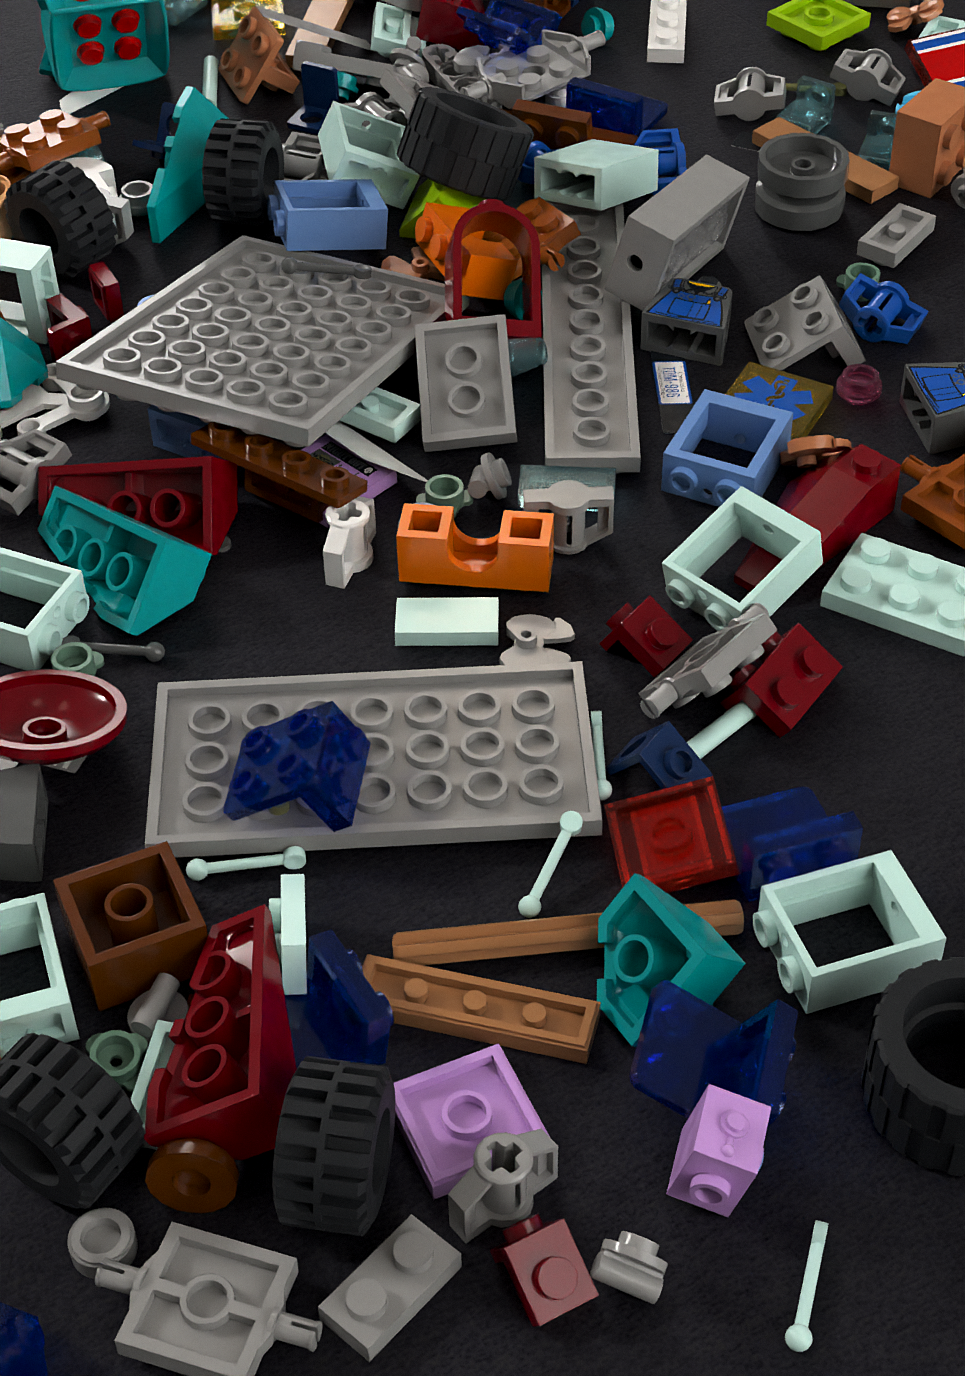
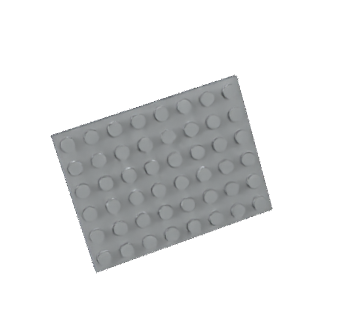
(261, 344)

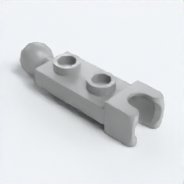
(354, 66)

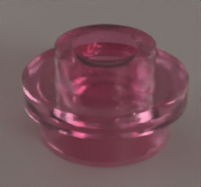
(859, 384)

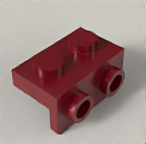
(784, 679)

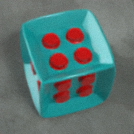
(105, 42)

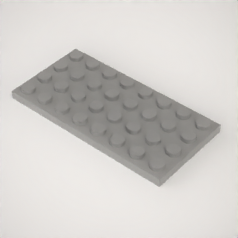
(446, 760)

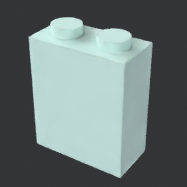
(596, 174)

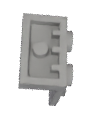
(801, 325)

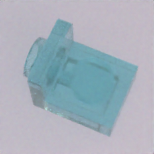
(812, 105)
(879, 139)

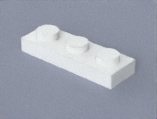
(667, 31)

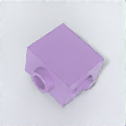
(719, 1150)

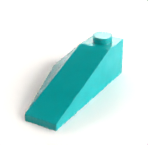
(179, 186)
(126, 565)

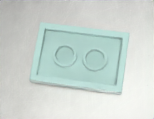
(901, 592)

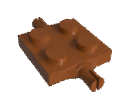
(49, 139)
(553, 230)
(938, 497)

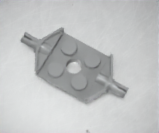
(537, 70)

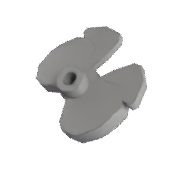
(466, 59)
(530, 635)

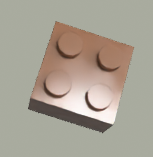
(930, 138)

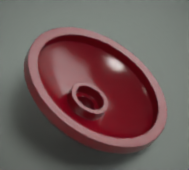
(57, 715)

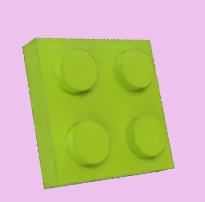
(818, 21)

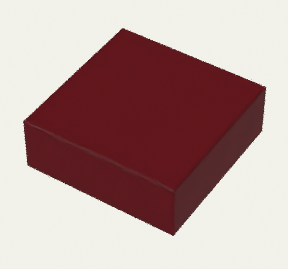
(106, 291)

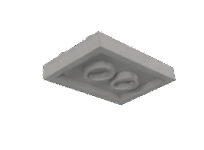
(465, 383)

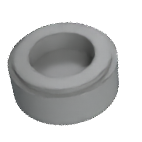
(101, 1235)

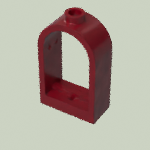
(505, 220)

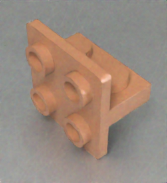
(256, 59)

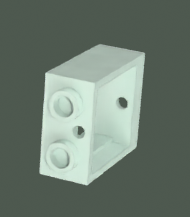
(366, 152)
(36, 283)
(764, 525)
(46, 583)
(835, 889)
(47, 1011)

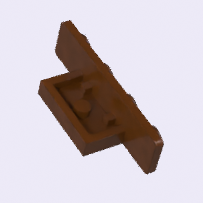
(563, 126)
(280, 472)

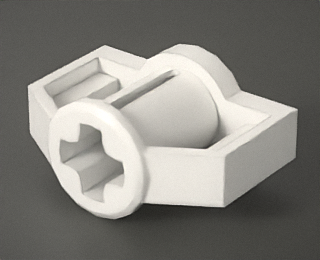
(348, 540)

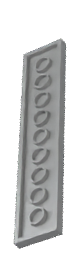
(590, 352)

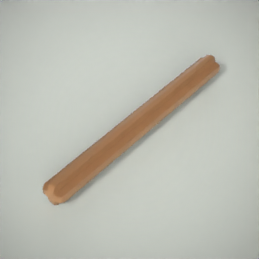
(533, 936)

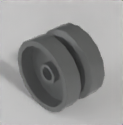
(801, 181)

